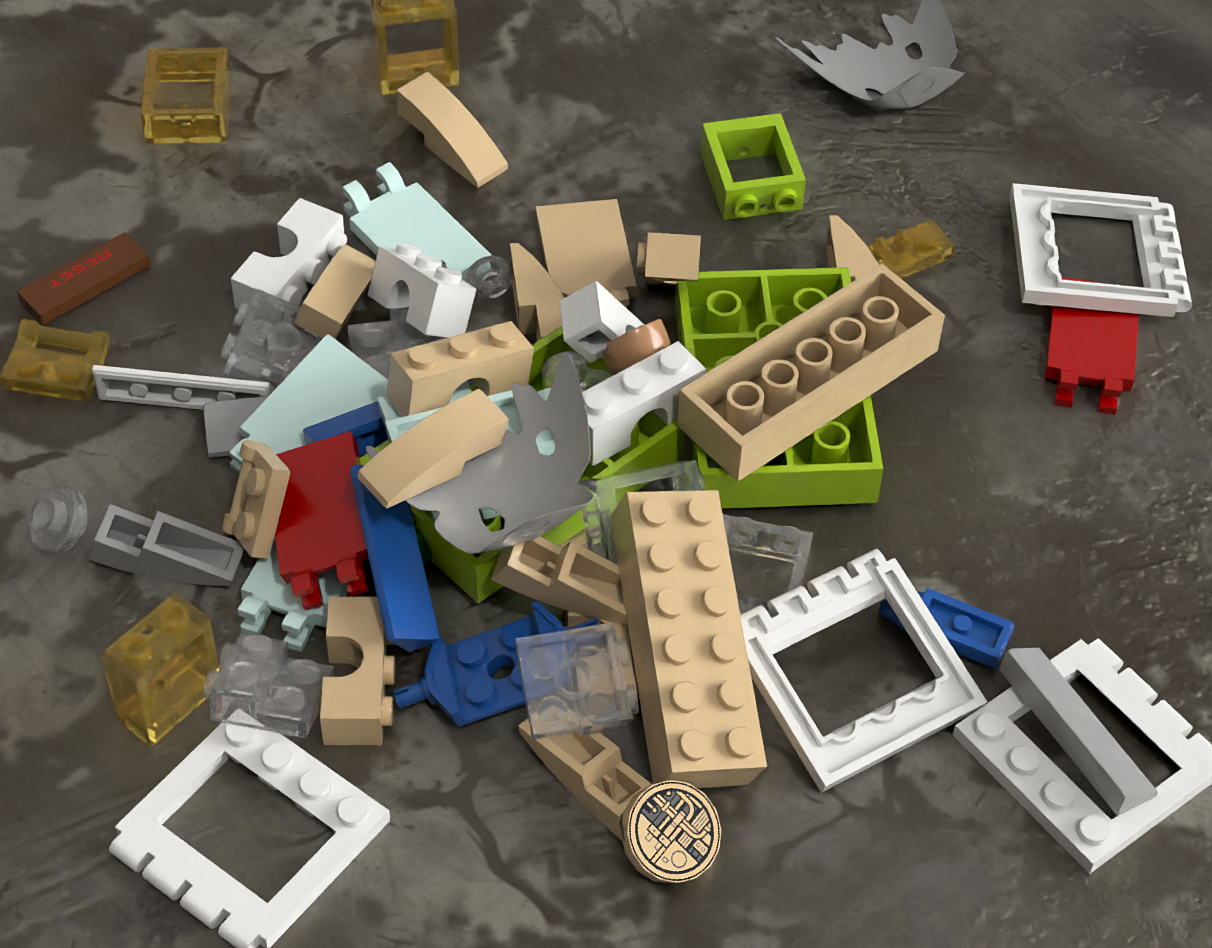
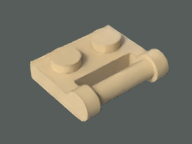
(257, 499)

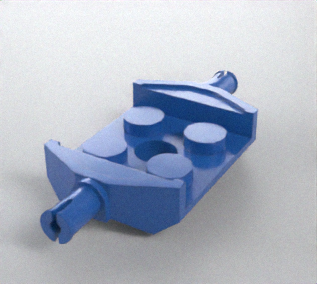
(463, 673)

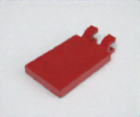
(1093, 351)
(321, 519)

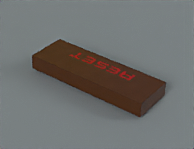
(83, 278)

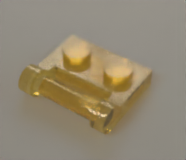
(54, 371)

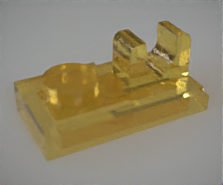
(913, 249)

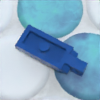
(967, 628)

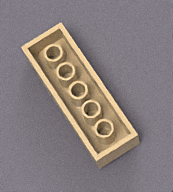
(809, 371)
(687, 639)

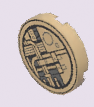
(671, 832)

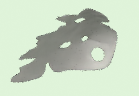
(888, 68)
(514, 478)

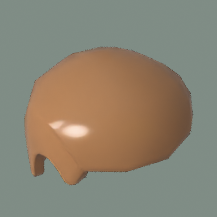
(635, 346)

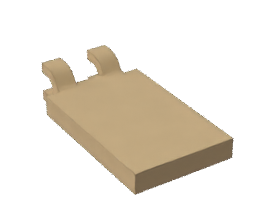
(586, 245)

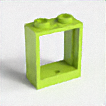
(748, 139)

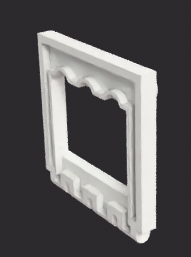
(1156, 242)
(891, 726)
(1051, 794)
(213, 893)

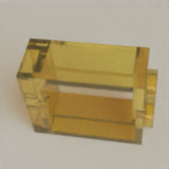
(400, 69)
(206, 119)
(176, 690)

